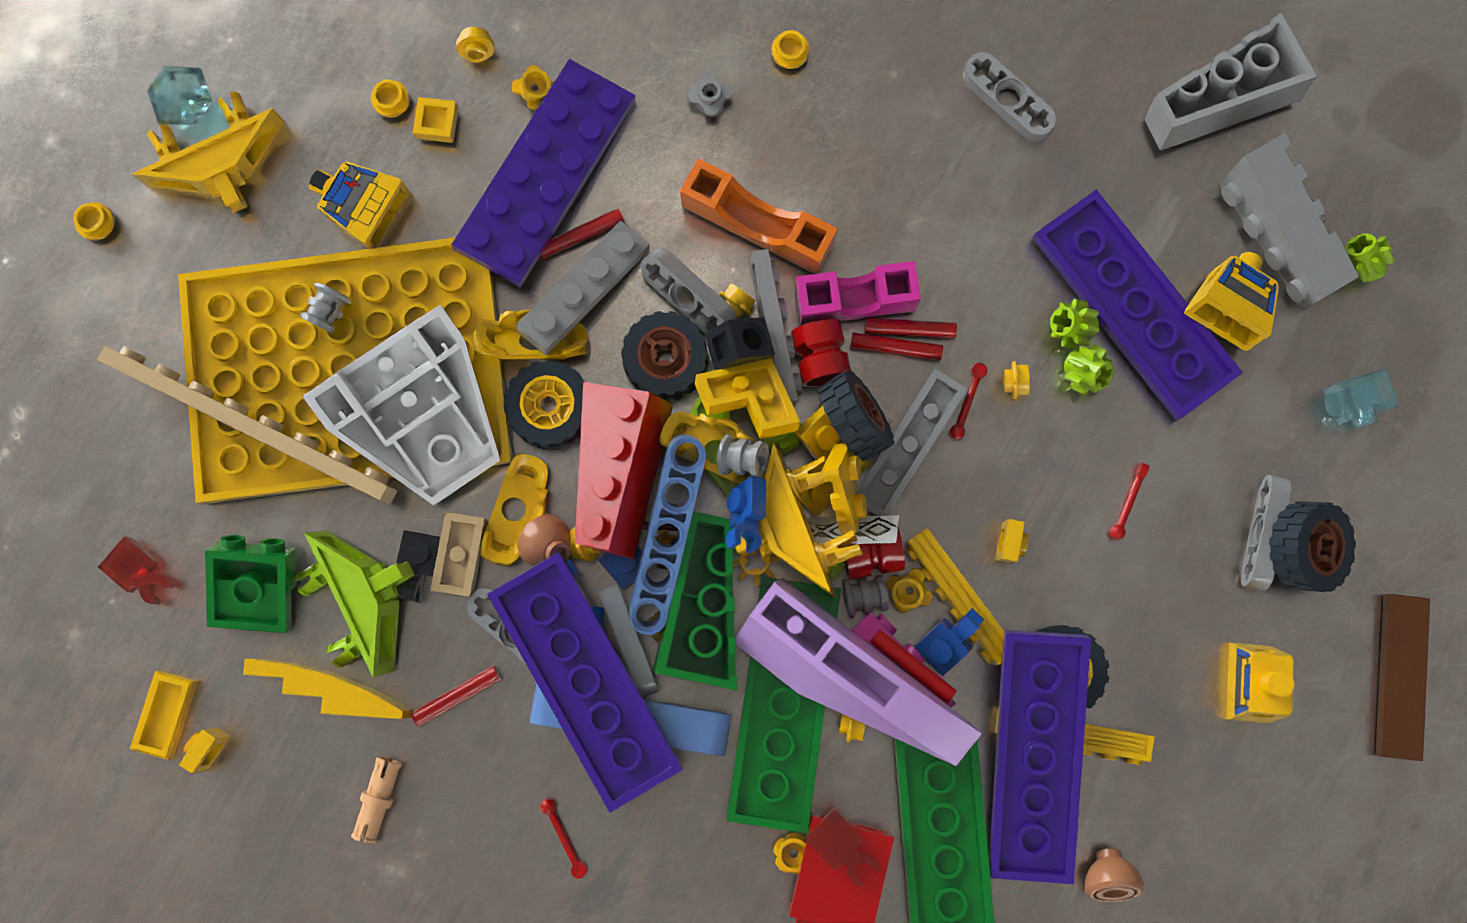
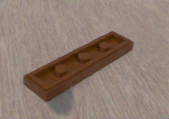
(1403, 677)

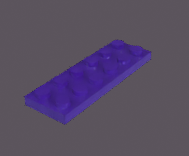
(543, 173)
(1136, 305)
(585, 682)
(1039, 756)

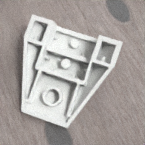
(413, 408)

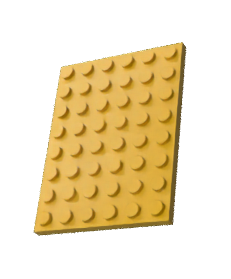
(256, 349)

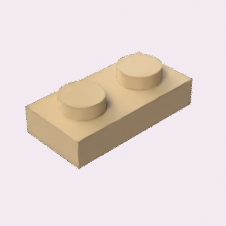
(458, 554)

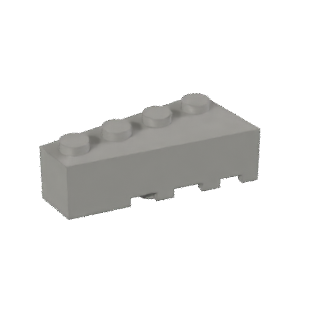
(1237, 85)
(1287, 223)

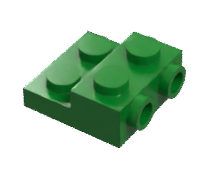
(250, 584)

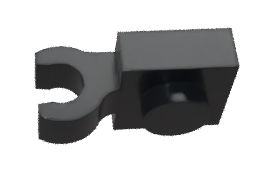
(421, 554)

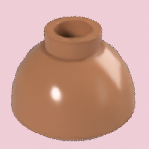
(543, 539)
(1113, 878)

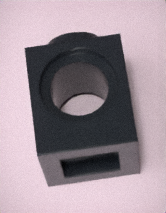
(739, 342)

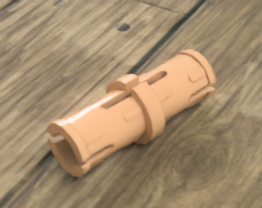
(376, 800)

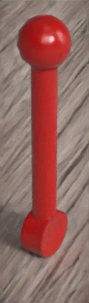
(978, 372)
(1118, 531)
(578, 867)

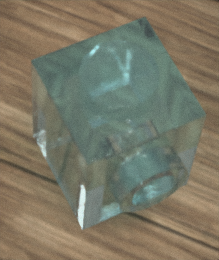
(179, 95)
(1360, 399)

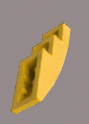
(338, 692)

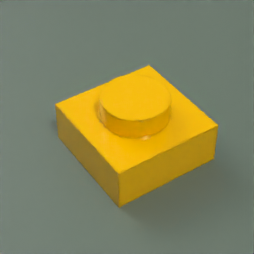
(435, 119)
(1011, 542)
(203, 749)

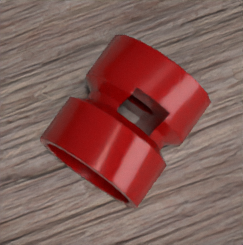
(820, 351)
(880, 556)

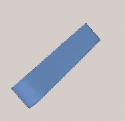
(670, 553)
(682, 725)

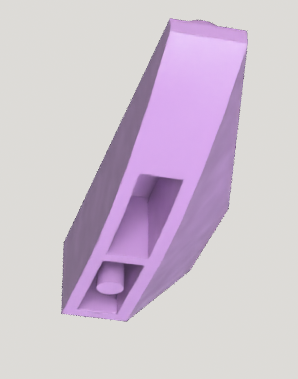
(848, 675)

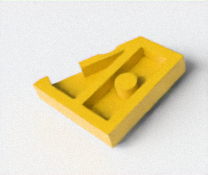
(844, 471)

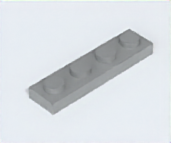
(764, 277)
(582, 288)
(911, 442)

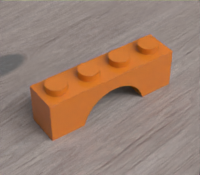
(788, 234)

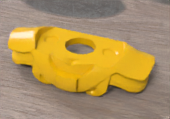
(503, 340)
(705, 430)
(523, 480)

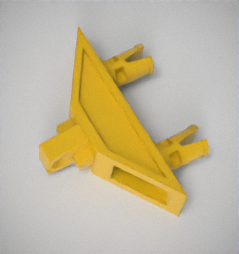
(218, 162)
(786, 526)

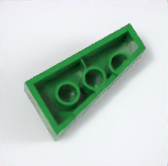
(700, 624)

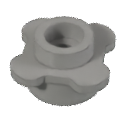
(710, 105)

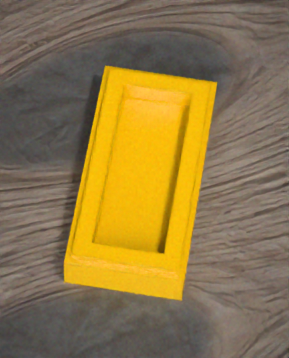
(164, 715)

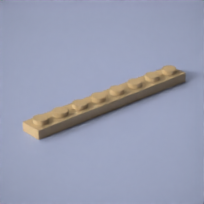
(235, 414)

